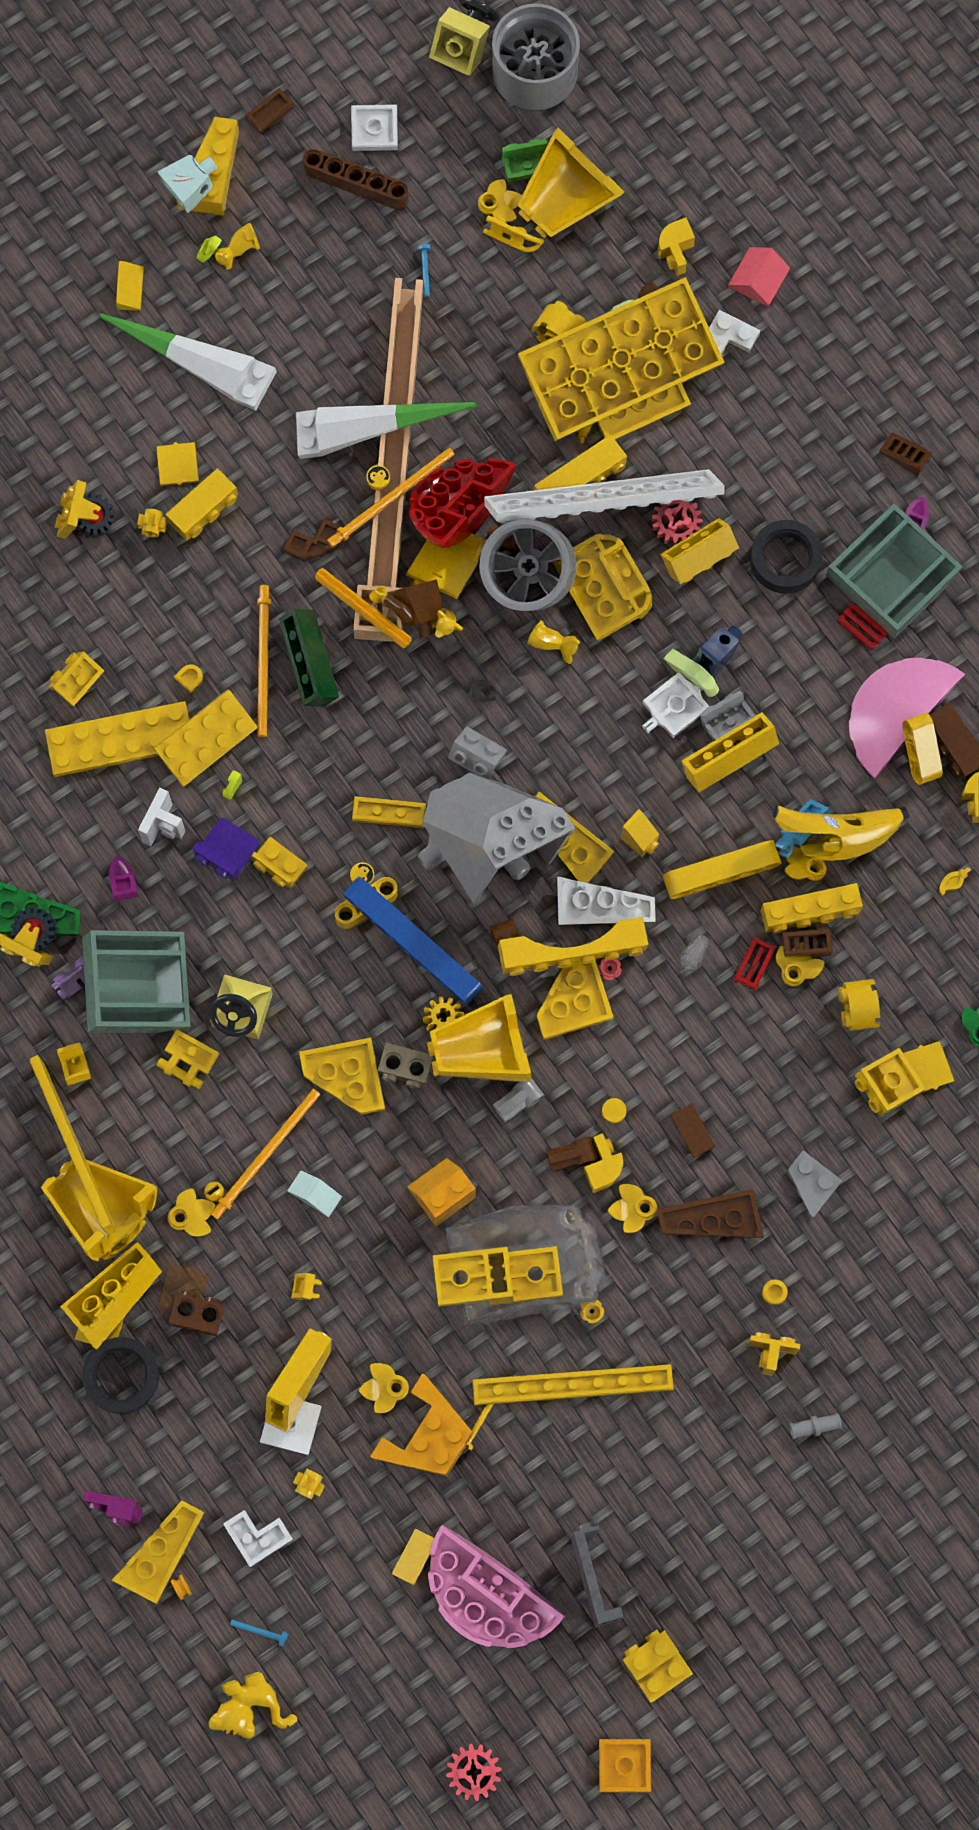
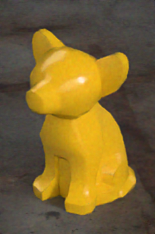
(240, 242)
(445, 623)
(550, 639)

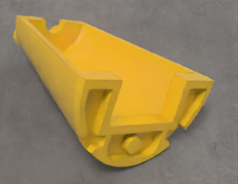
(564, 188)
(481, 1045)
(123, 1195)

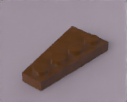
(716, 1216)

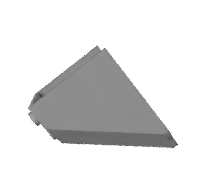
(489, 825)

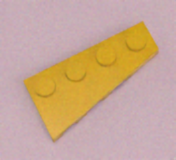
(583, 851)
(157, 1559)

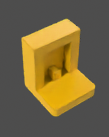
(74, 1063)

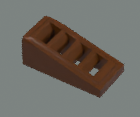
(915, 468)
(825, 934)

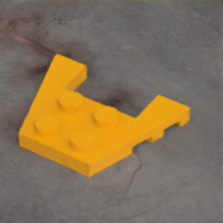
(437, 1439)

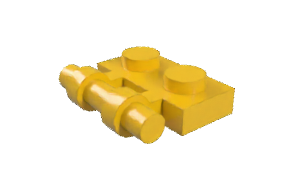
(191, 1052)

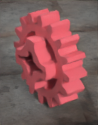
(670, 515)
(461, 1773)

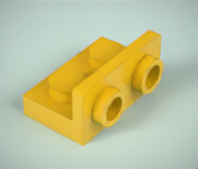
(75, 677)
(279, 862)

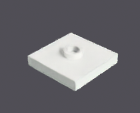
(374, 127)
(300, 1434)

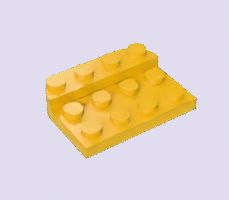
(608, 585)

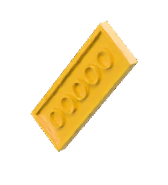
(112, 738)

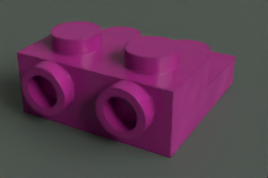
(119, 1510)

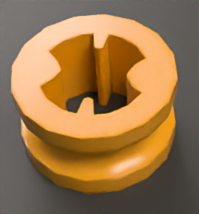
(181, 1587)

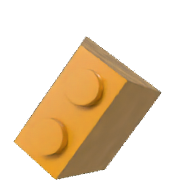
(443, 1191)

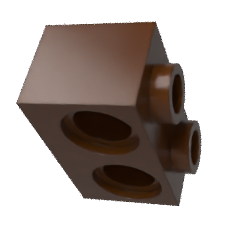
(195, 1321)

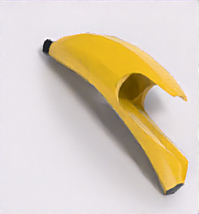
(844, 834)

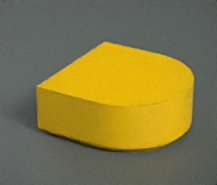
(190, 677)

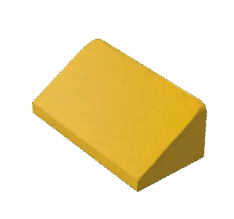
(129, 286)
(414, 1557)

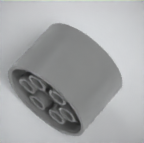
(541, 87)

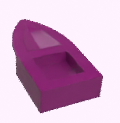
(918, 512)
(122, 880)

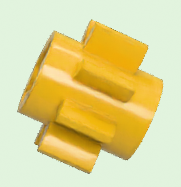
(151, 523)
(308, 1484)

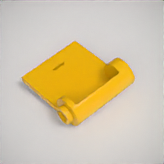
(448, 565)

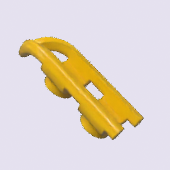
(517, 234)

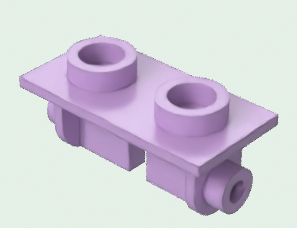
(67, 981)

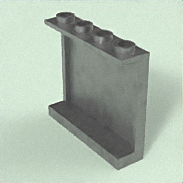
(599, 1615)

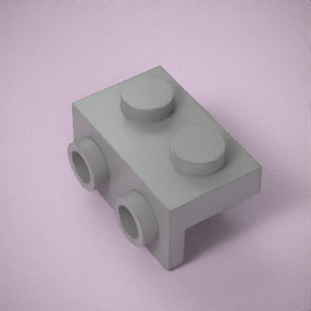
(726, 715)
(476, 753)

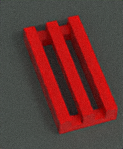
(868, 620)
(746, 982)

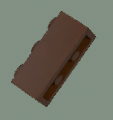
(956, 742)

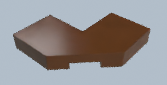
(307, 548)

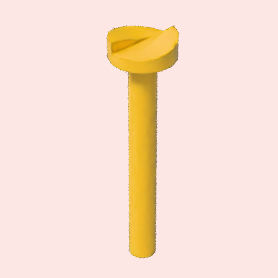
(479, 1422)

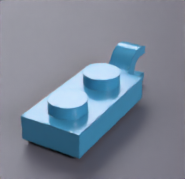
(788, 838)

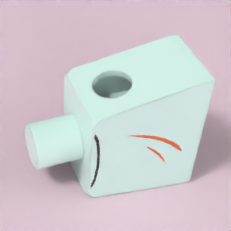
(188, 180)

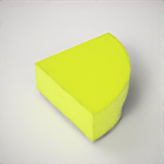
(208, 248)
(235, 780)

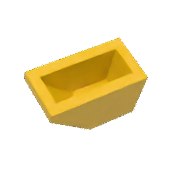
(640, 834)

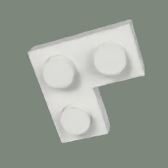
(731, 330)
(256, 1544)

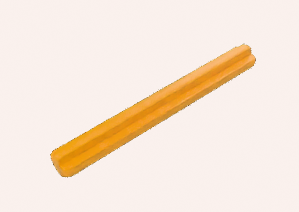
(363, 608)

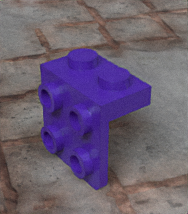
(226, 849)

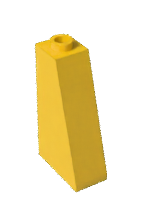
(296, 1380)

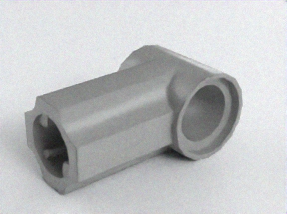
(522, 1096)

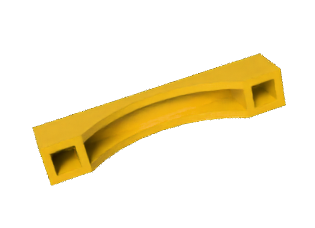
(524, 954)

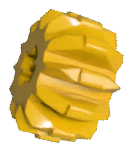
(436, 1011)

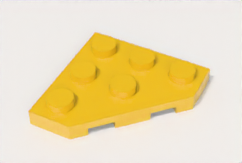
(574, 1001)
(346, 1073)

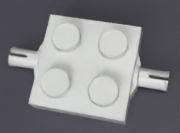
(674, 705)

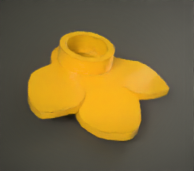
(503, 201)
(800, 865)
(804, 967)
(629, 1206)
(195, 1213)
(380, 1387)

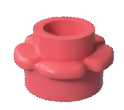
(614, 973)

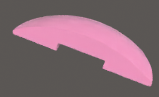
(888, 699)
(485, 1597)

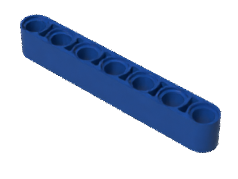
(412, 941)

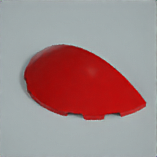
(451, 501)

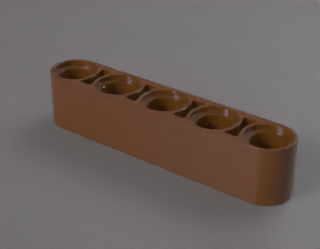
(349, 170)

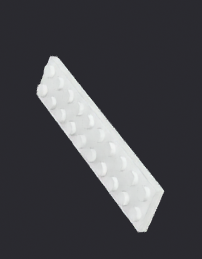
(604, 495)

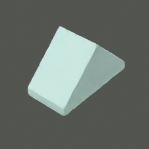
(315, 1193)

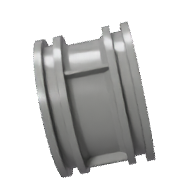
(493, 561)

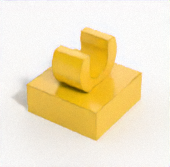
(304, 1285)

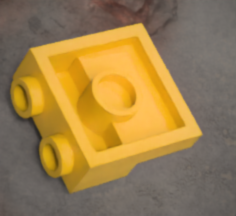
(889, 1082)
(656, 1665)

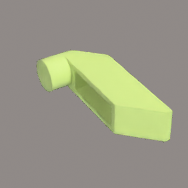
(692, 672)

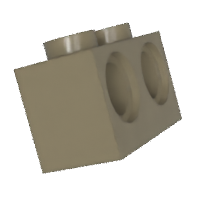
(407, 1059)

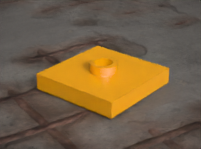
(624, 1765)

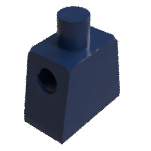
(718, 649)

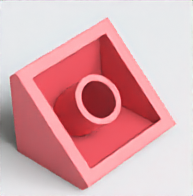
(759, 275)

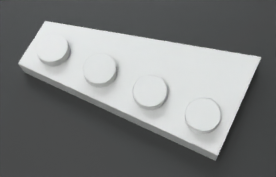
(597, 904)

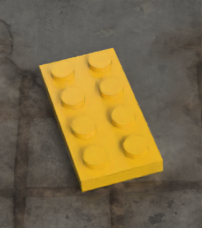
(205, 737)

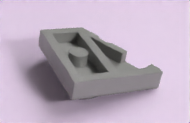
(812, 1182)

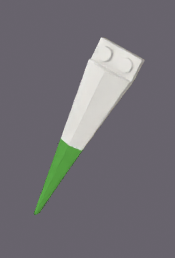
(227, 371)
(339, 427)

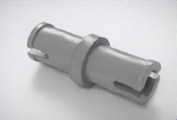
(815, 1426)

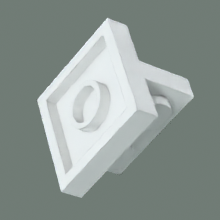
(159, 818)

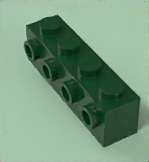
(308, 657)

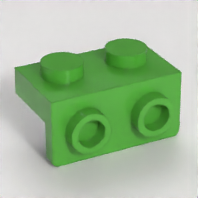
(522, 159)

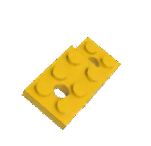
(497, 1276)

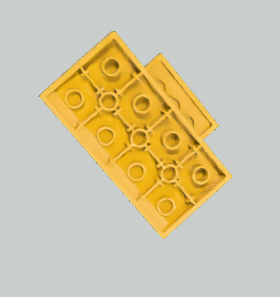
(623, 364)

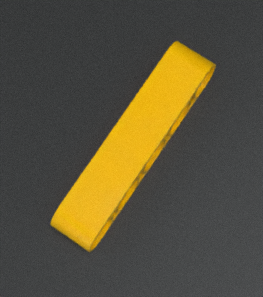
(721, 869)

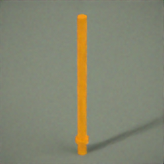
(343, 533)
(263, 603)
(225, 1203)

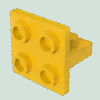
(769, 1357)

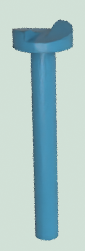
(423, 249)
(281, 1638)

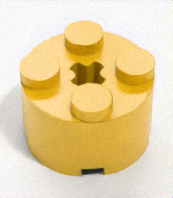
(555, 321)
(860, 1005)

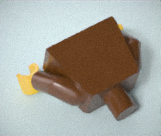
(413, 604)

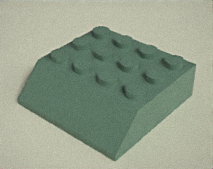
(893, 571)
(135, 981)

